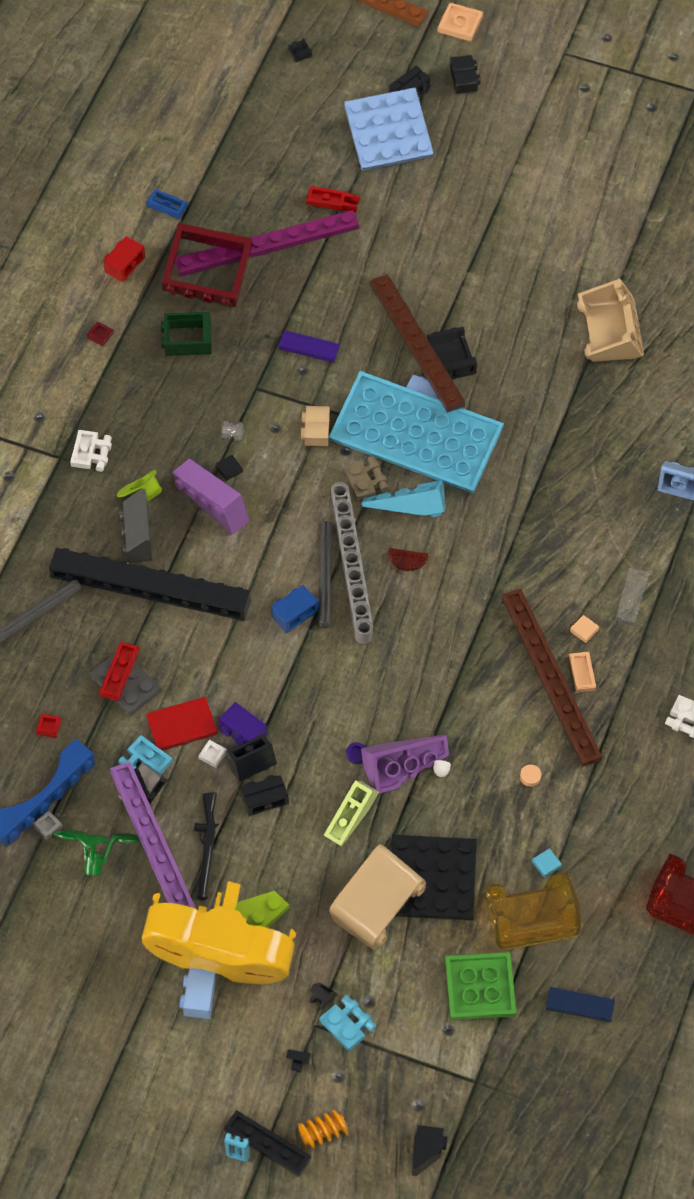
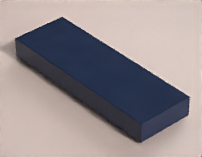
(580, 1004)

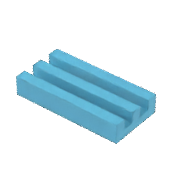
(244, 1146)

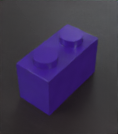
(241, 724)

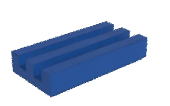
(166, 206)

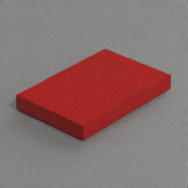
(181, 724)

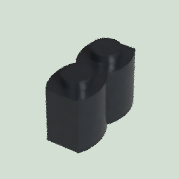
(464, 74)

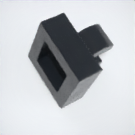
(300, 50)
(323, 993)
(298, 1058)

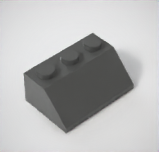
(136, 528)

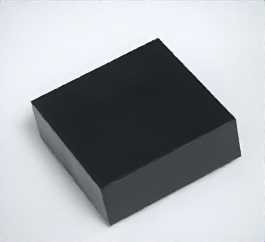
(229, 467)

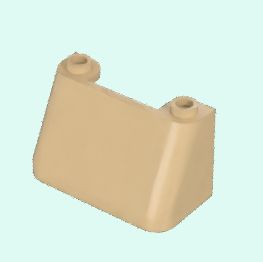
(611, 323)
(375, 896)

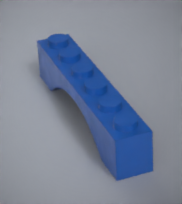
(73, 763)

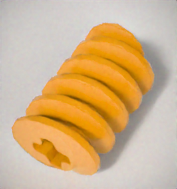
(322, 1129)

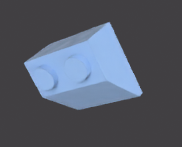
(677, 480)

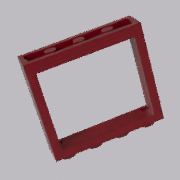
(213, 238)

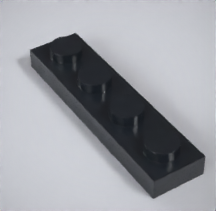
(268, 1143)

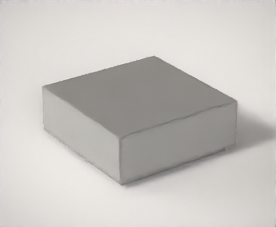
(47, 825)

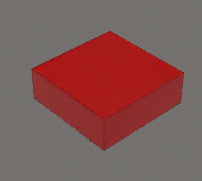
(48, 725)

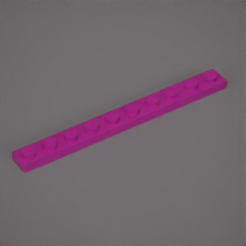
(269, 243)

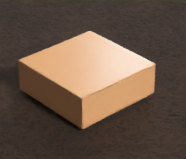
(584, 629)

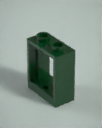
(186, 320)

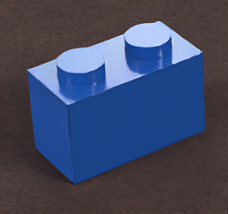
(294, 608)

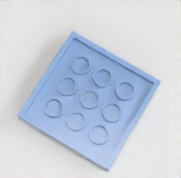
(388, 129)

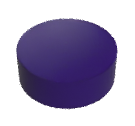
(354, 753)

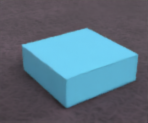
(546, 863)

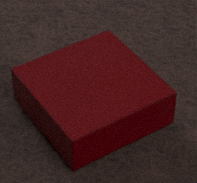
(100, 333)

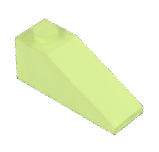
(351, 812)

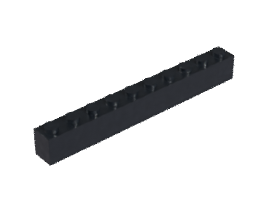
(150, 584)

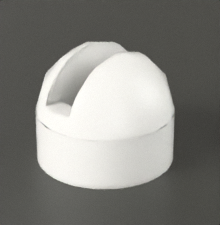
(441, 768)

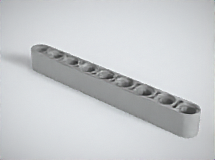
(351, 570)

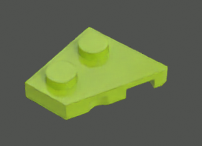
(262, 909)

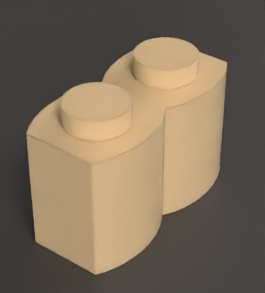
(316, 425)

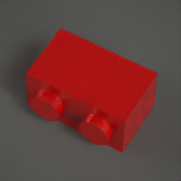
(124, 258)

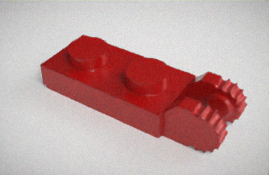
(332, 199)

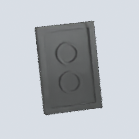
(138, 689)

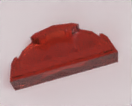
(407, 560)

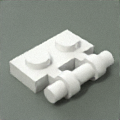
(84, 450)
(683, 711)

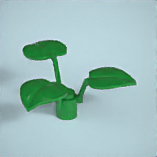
(93, 860)

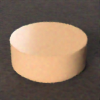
(530, 775)

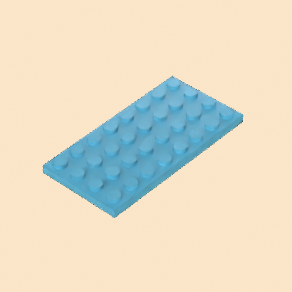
(416, 432)

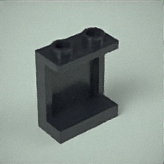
(453, 352)

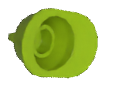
(147, 482)

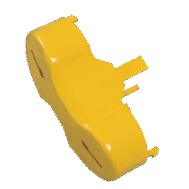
(218, 940)

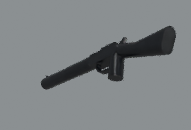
(210, 828)

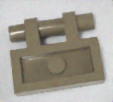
(359, 479)

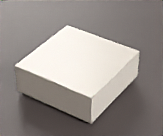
(212, 753)

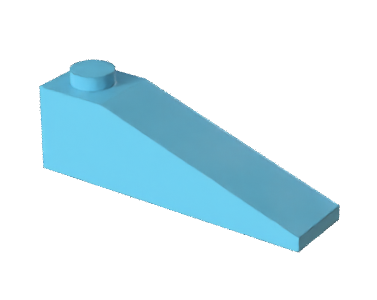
(423, 500)

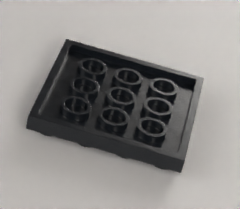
(449, 875)

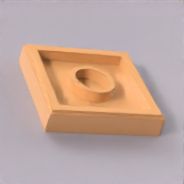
(460, 22)

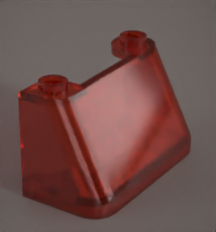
(673, 895)

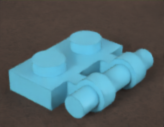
(146, 752)
(342, 1026)

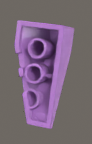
(395, 762)

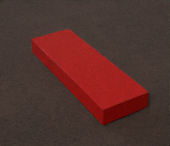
(119, 671)

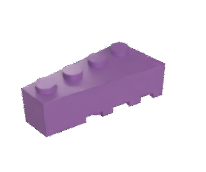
(212, 495)

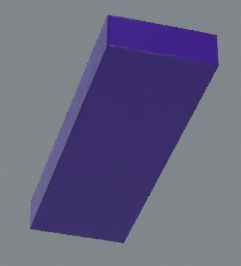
(309, 346)

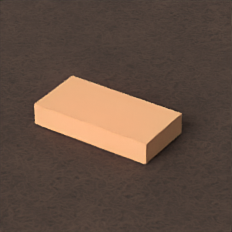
(582, 672)

